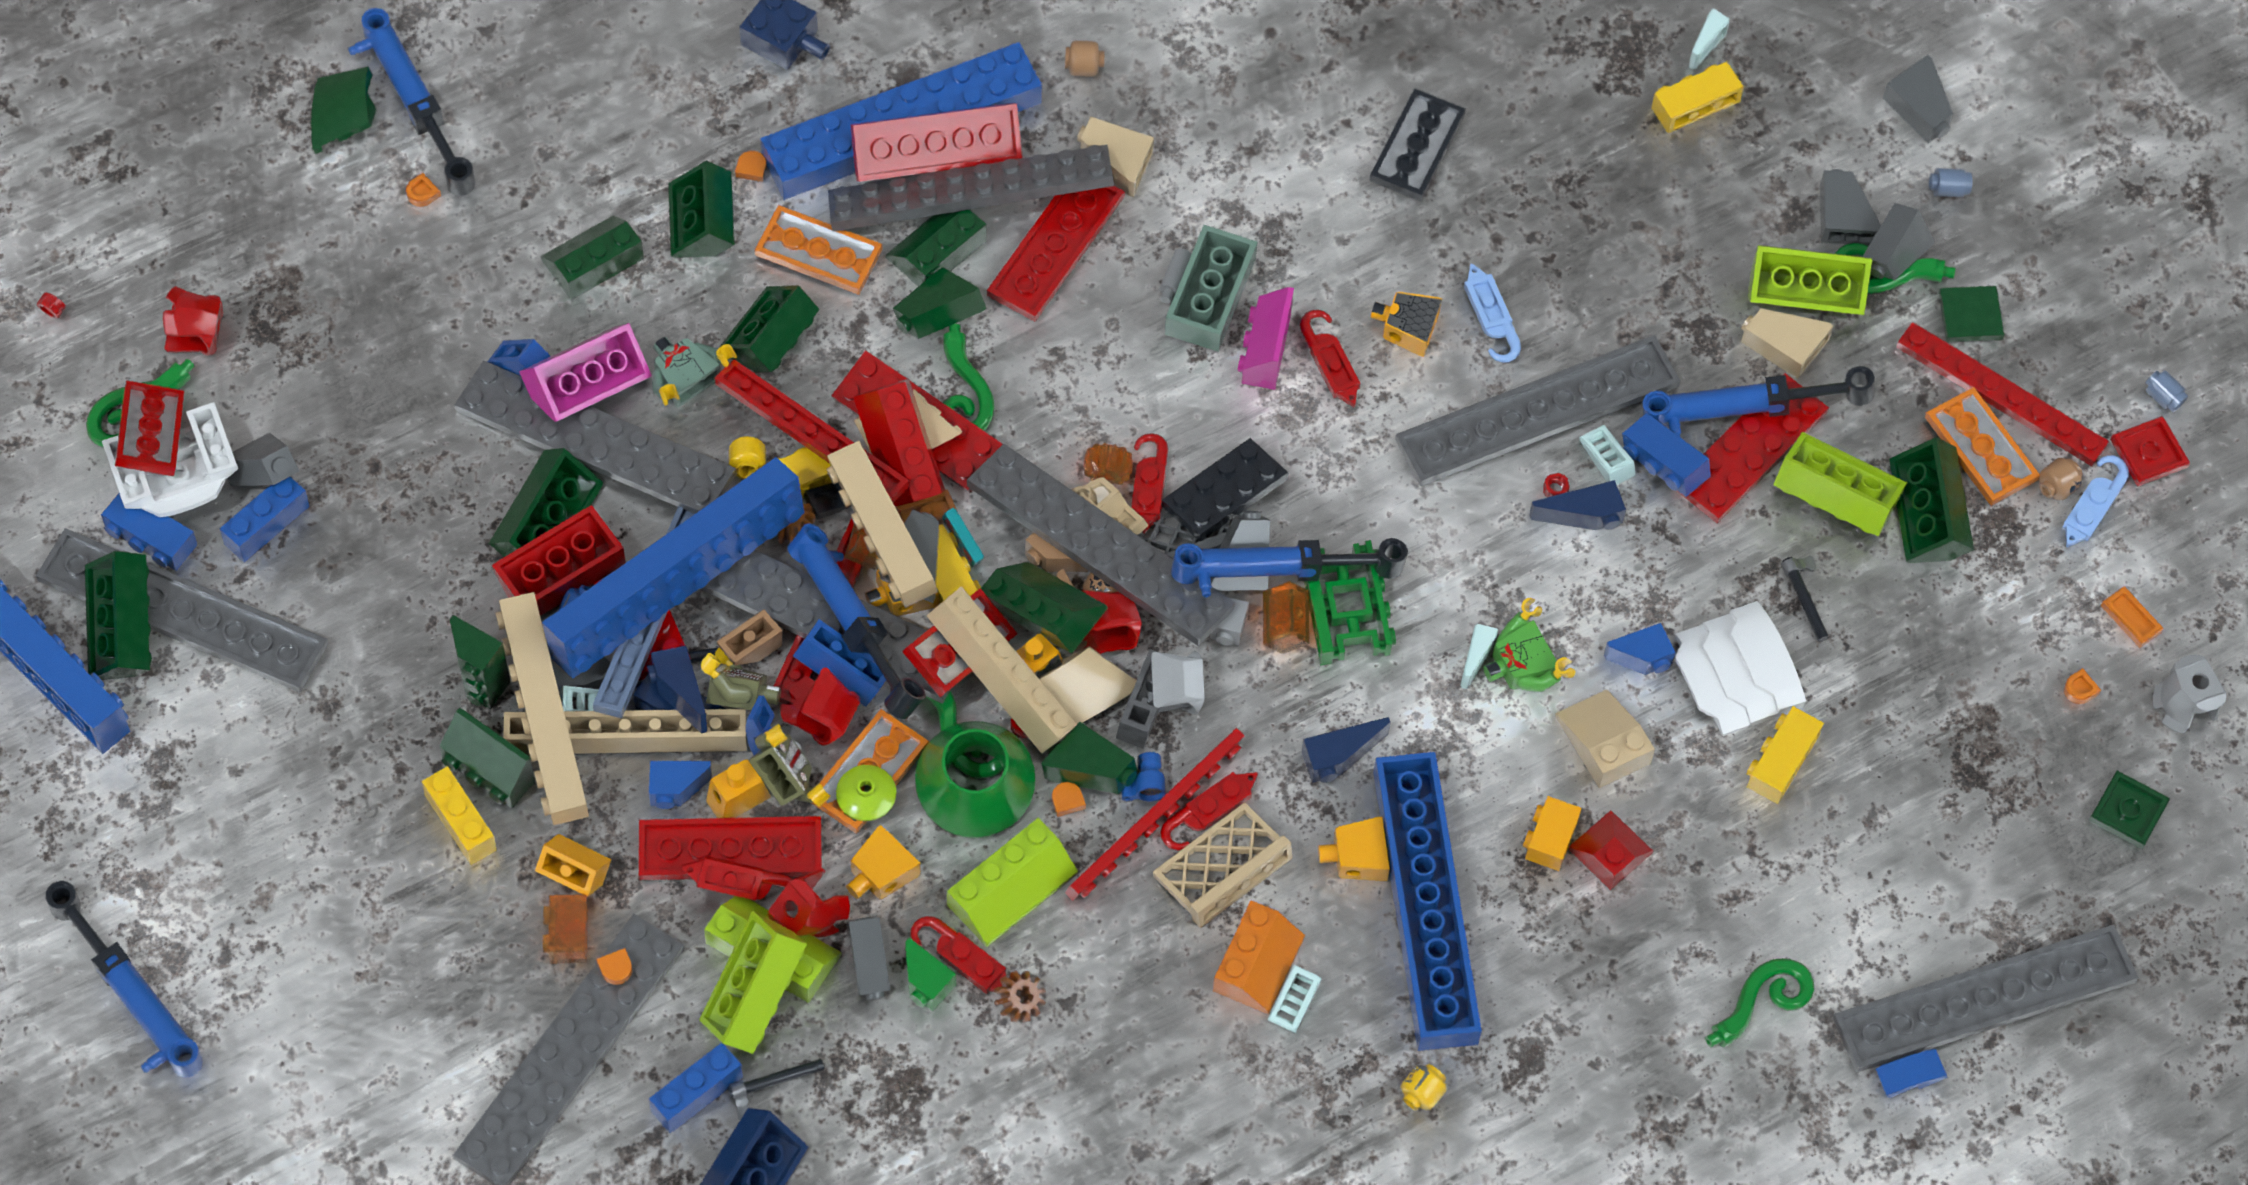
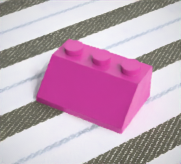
(1266, 339)

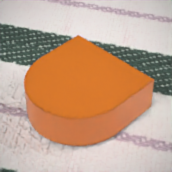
(751, 166)
(422, 191)
(2081, 688)
(1067, 799)
(615, 967)

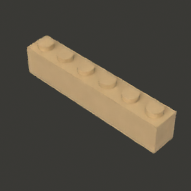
(882, 524)
(1001, 670)

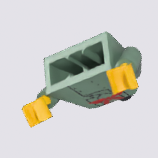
(686, 369)

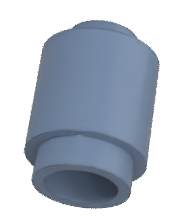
(1950, 182)
(2166, 390)

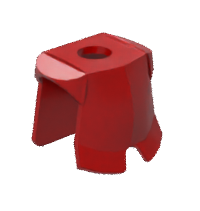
(192, 322)
(1117, 627)
(821, 707)
(813, 915)

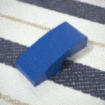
(758, 721)
(1911, 1072)

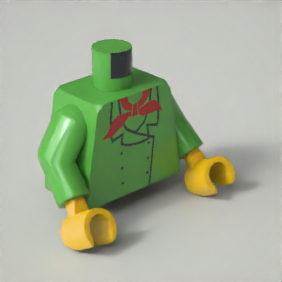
(1525, 656)

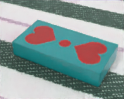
(963, 536)

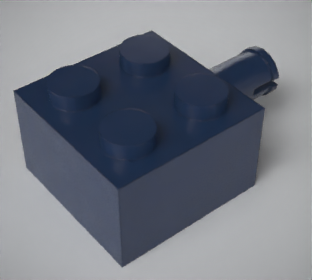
(782, 31)

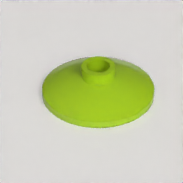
(870, 804)

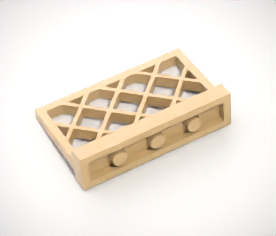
(1243, 876)

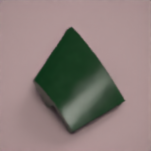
(341, 107)

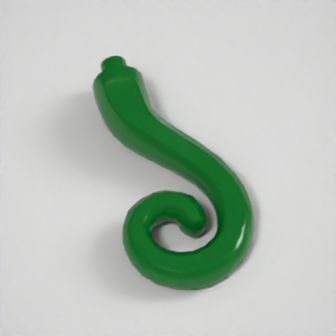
(1922, 269)
(955, 352)
(174, 377)
(947, 718)
(1736, 1024)

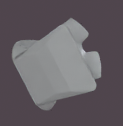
(1177, 682)
(2189, 691)

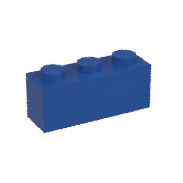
(1666, 455)
(264, 518)
(161, 538)
(855, 670)
(695, 1088)

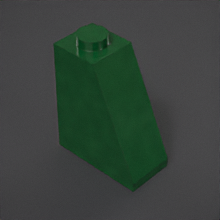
(938, 304)
(1090, 762)

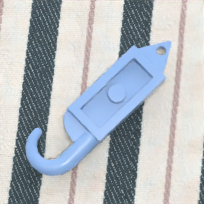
(1491, 312)
(2095, 503)

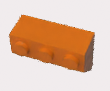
(1258, 958)

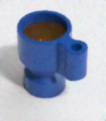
(1149, 782)

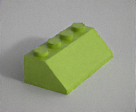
(1809, 279)
(1839, 484)
(1011, 882)
(809, 973)
(752, 983)

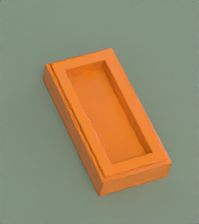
(2132, 617)

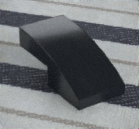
(825, 500)

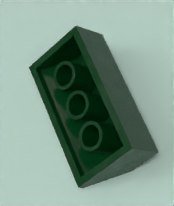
(551, 494)
(1932, 504)
(1043, 604)
(117, 615)

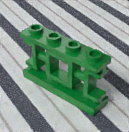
(1324, 604)

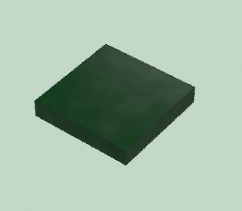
(1971, 314)
(2129, 809)

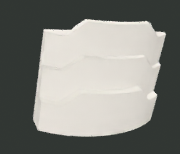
(199, 475)
(1739, 669)

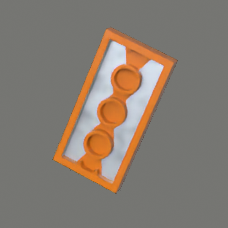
(818, 252)
(1982, 446)
(881, 744)

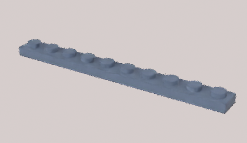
(630, 658)

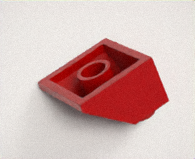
(1610, 850)

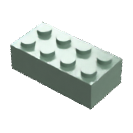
(1211, 288)

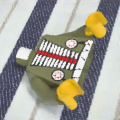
(733, 685)
(785, 768)

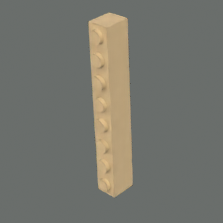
(543, 709)
(641, 732)

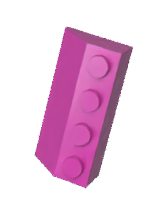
(586, 372)

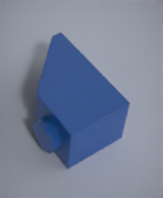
(518, 355)
(1642, 651)
(676, 781)

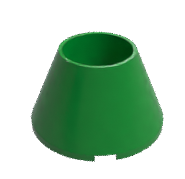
(975, 811)

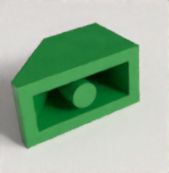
(927, 976)

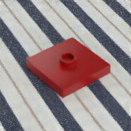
(2150, 451)

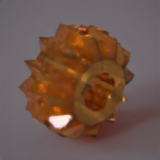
(1109, 462)

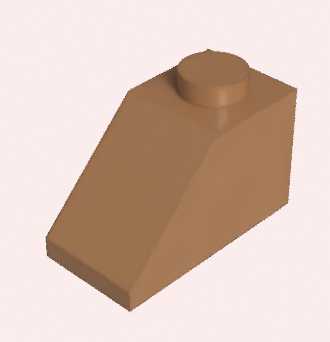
(1048, 557)
(752, 640)

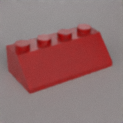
(900, 438)
(561, 559)

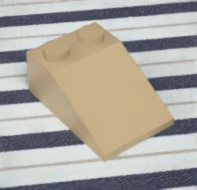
(1606, 738)

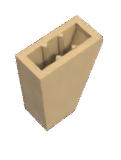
(1127, 151)
(1786, 339)

